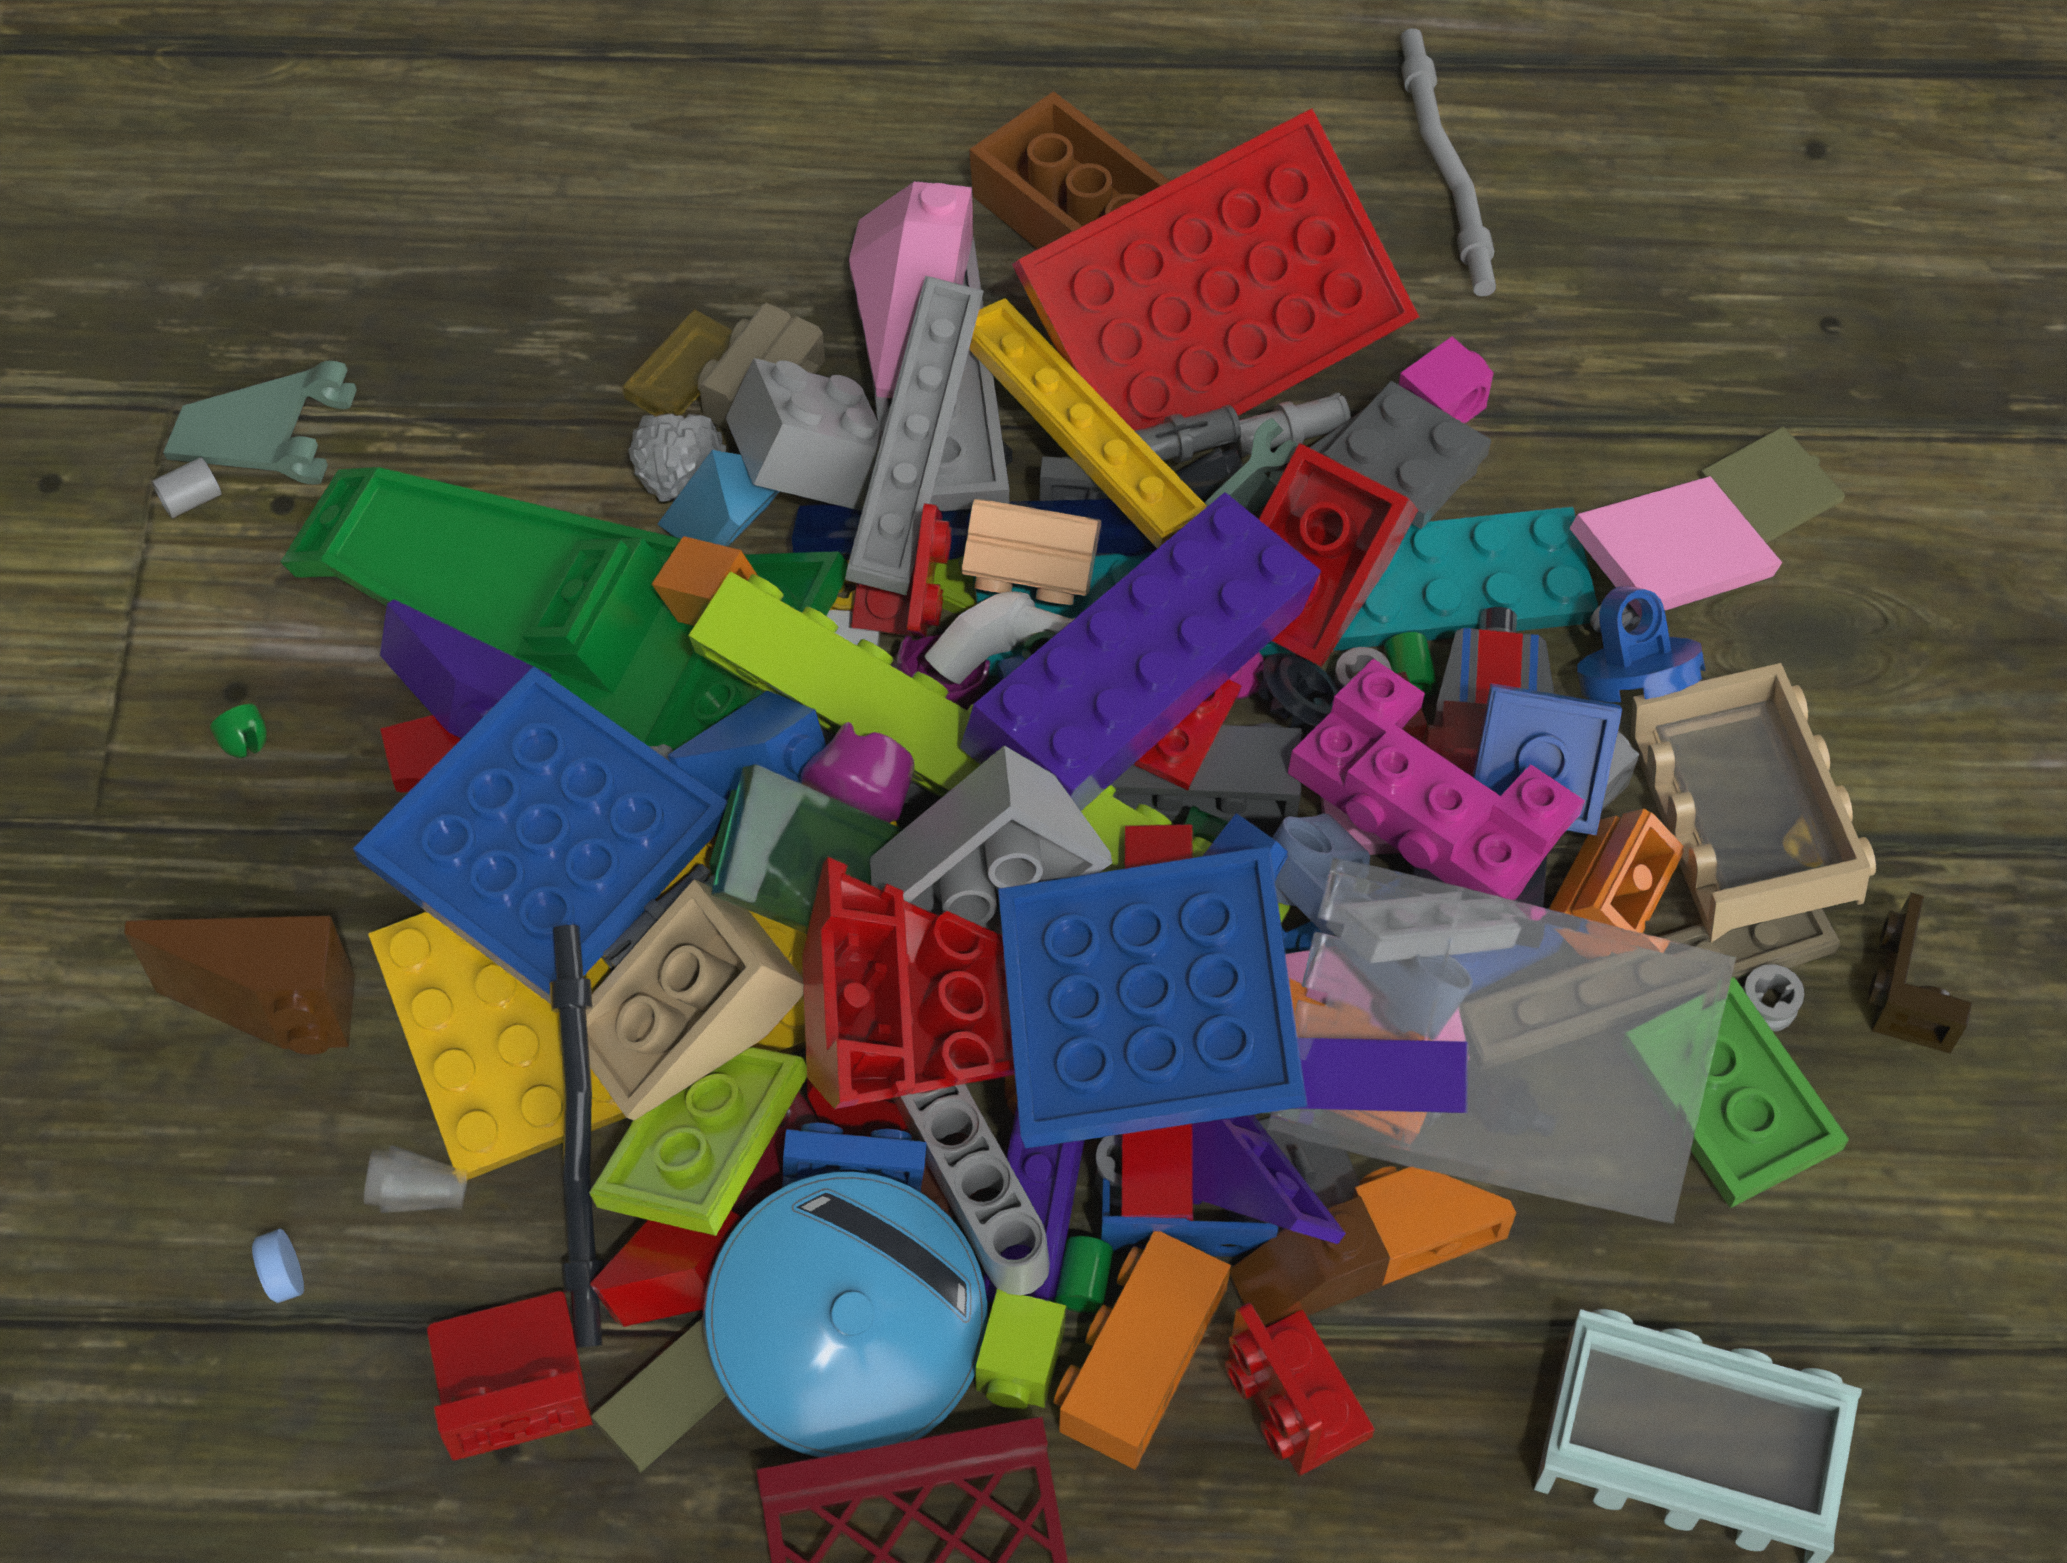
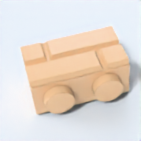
(1030, 549)

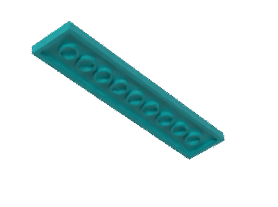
(1433, 582)

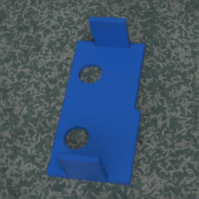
(1205, 1236)

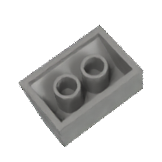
(989, 833)

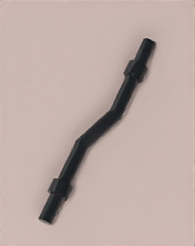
(571, 998)

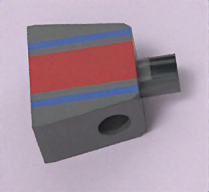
(1493, 656)

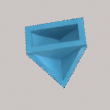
(717, 501)

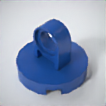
(1641, 657)

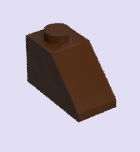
(1310, 1272)

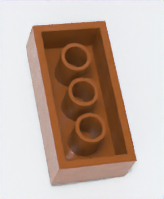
(1055, 172)

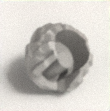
(670, 451)

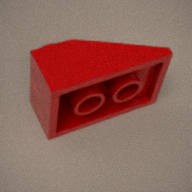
(1345, 530)

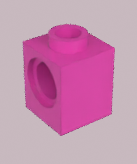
(1451, 380)

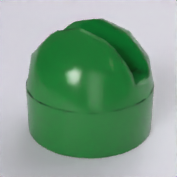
(240, 729)

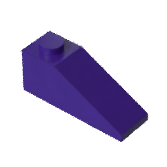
(447, 668)
(1249, 1174)

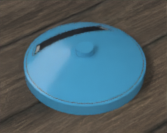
(844, 1314)

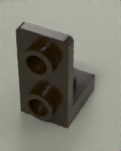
(1910, 1012)

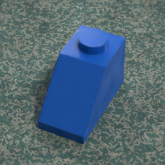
(762, 732)

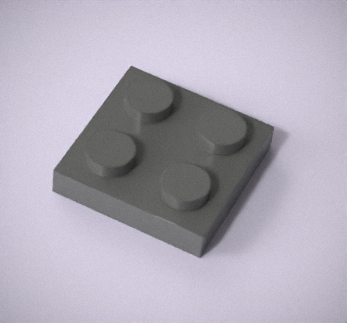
(1411, 449)

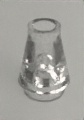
(411, 1182)

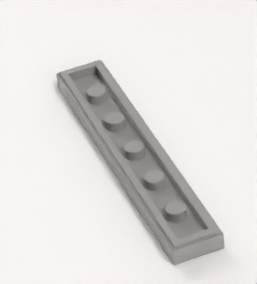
(914, 436)

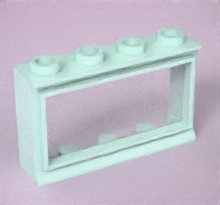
(1701, 1433)

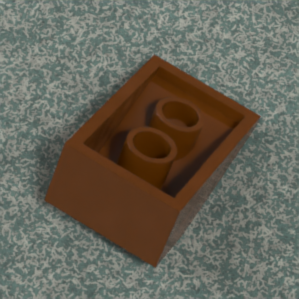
(258, 974)

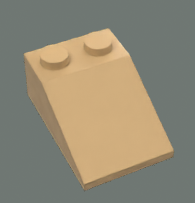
(687, 1000)

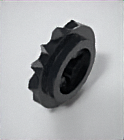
(1296, 690)

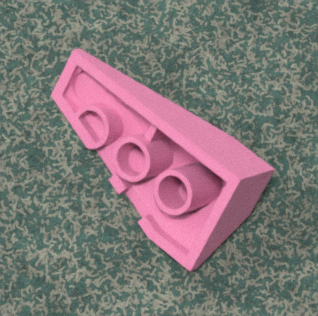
(895, 246)

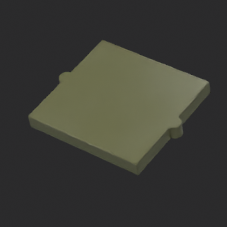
(1775, 484)

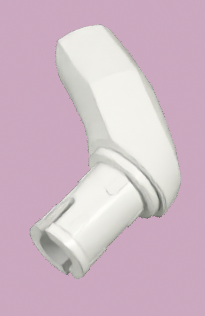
(989, 629)

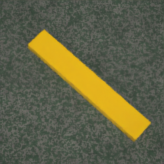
(1083, 423)

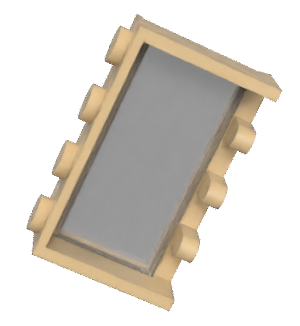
(1750, 799)

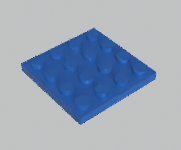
(542, 827)
(1149, 998)

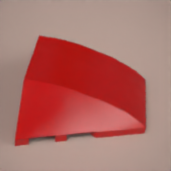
(899, 995)

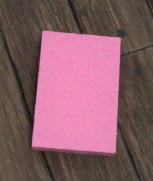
(1676, 544)

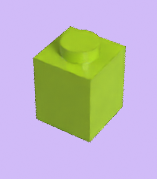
(1020, 1350)

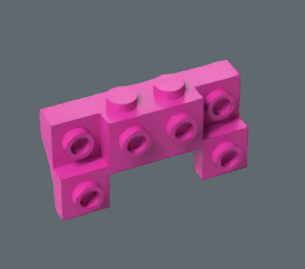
(1423, 801)

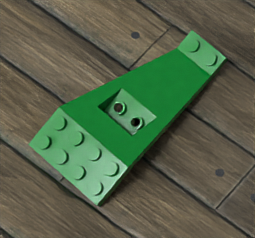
(544, 590)

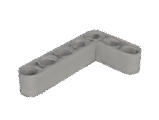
(975, 1166)

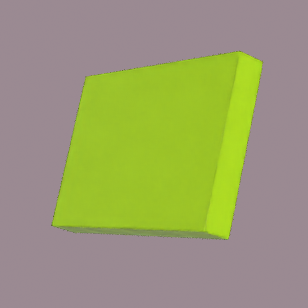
(701, 1145)

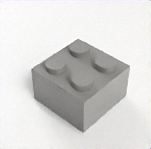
(805, 433)

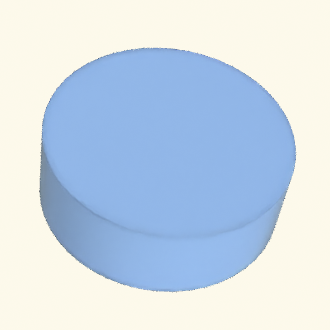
(277, 1266)

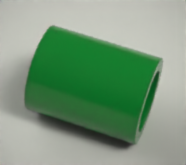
(1412, 654)
(1084, 1274)

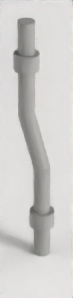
(1474, 240)

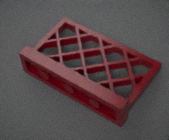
(910, 1468)

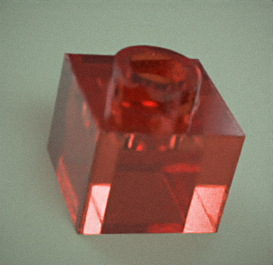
(1457, 733)

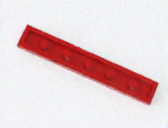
(1158, 1161)

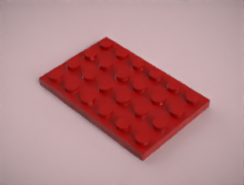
(1220, 282)

